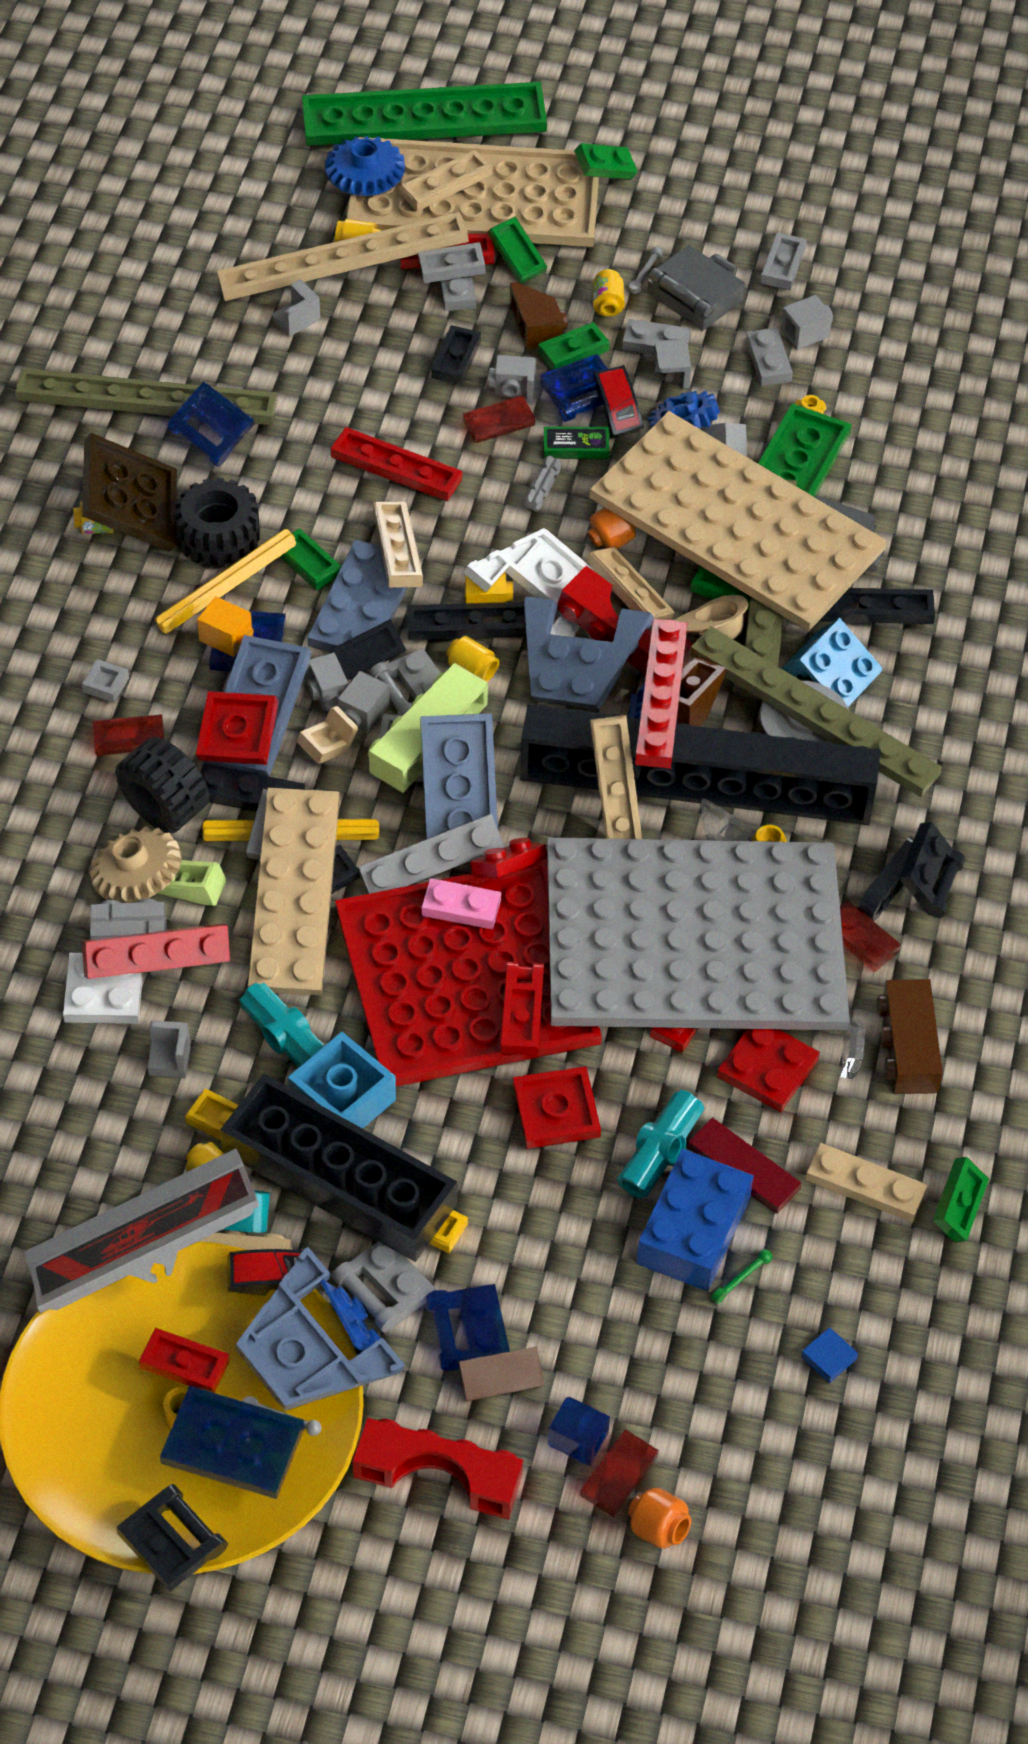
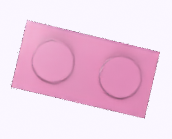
(461, 903)

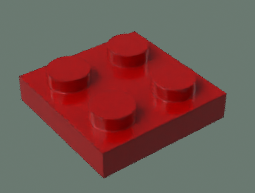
(237, 728)
(768, 1066)
(556, 1107)

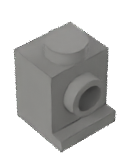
(514, 377)
(325, 680)

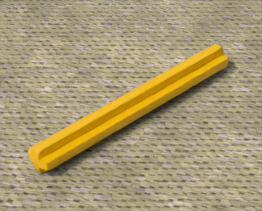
(225, 581)
(241, 829)

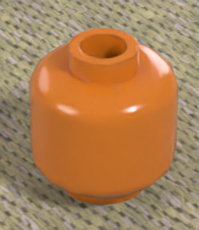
(610, 529)
(659, 1518)

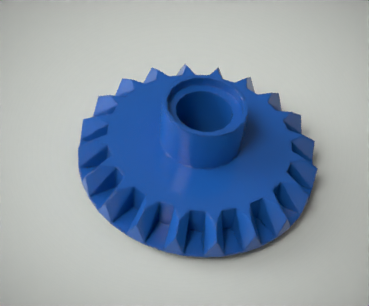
(364, 166)

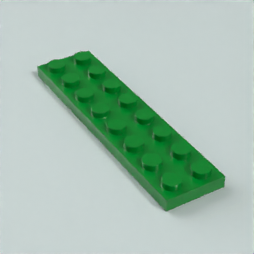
(425, 113)
(799, 451)

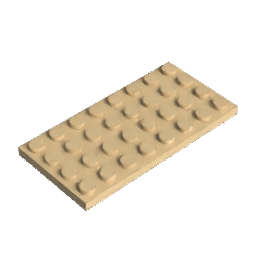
(533, 184)
(738, 520)

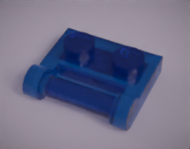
(571, 382)
(216, 414)
(480, 1321)

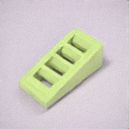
(206, 887)

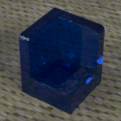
(578, 1430)

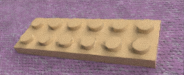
(294, 890)

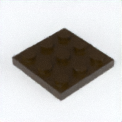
(129, 492)

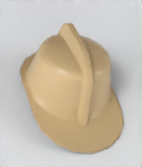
(721, 613)

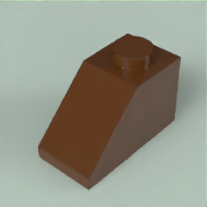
(536, 315)
(698, 690)

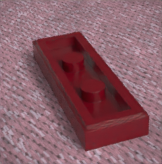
(770, 1183)

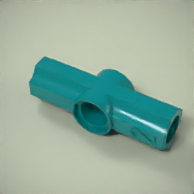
(281, 1026)
(660, 1144)

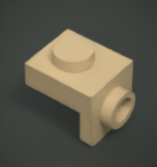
(329, 737)

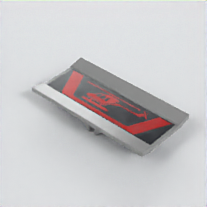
(141, 1232)

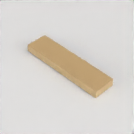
(397, 544)
(616, 778)

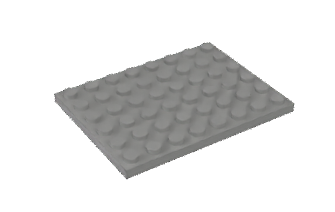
(695, 934)

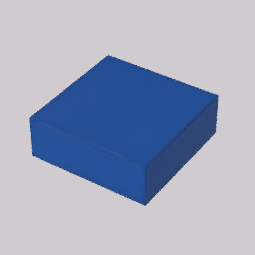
(829, 1355)

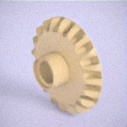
(136, 865)

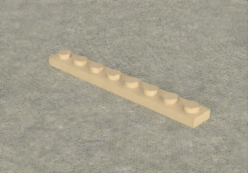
(342, 256)

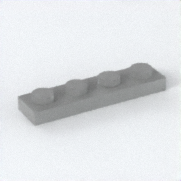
(431, 856)

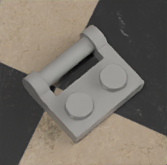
(415, 672)
(392, 1277)

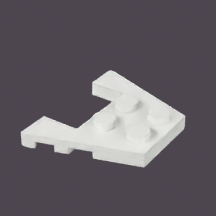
(538, 565)

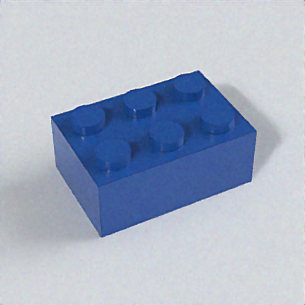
(694, 1219)

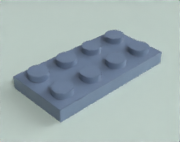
(356, 600)
(268, 669)
(457, 770)

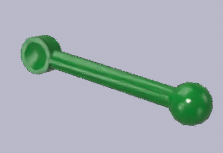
(764, 1257)

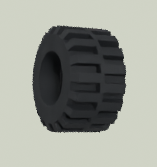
(217, 503)
(162, 784)

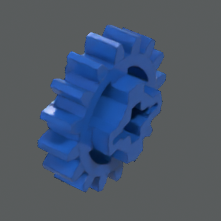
(691, 407)

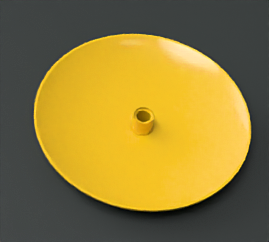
(91, 1425)

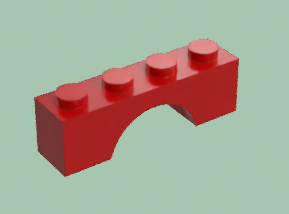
(589, 605)
(391, 1452)

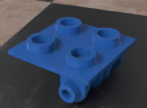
(352, 1317)

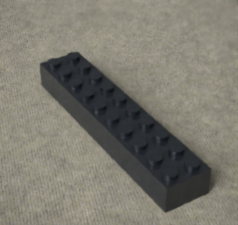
(713, 764)

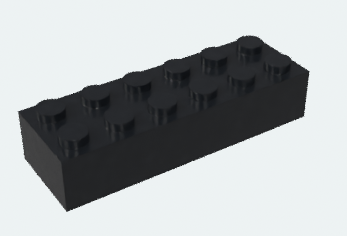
(340, 1167)

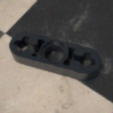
(886, 884)

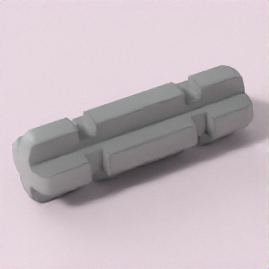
(542, 483)

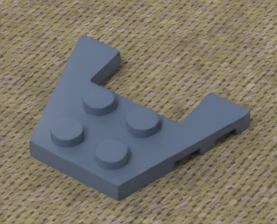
(573, 668)
(295, 1353)

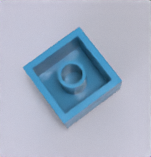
(346, 1081)

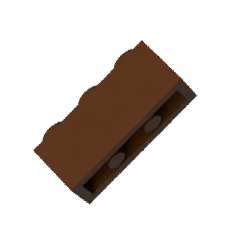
(910, 1036)

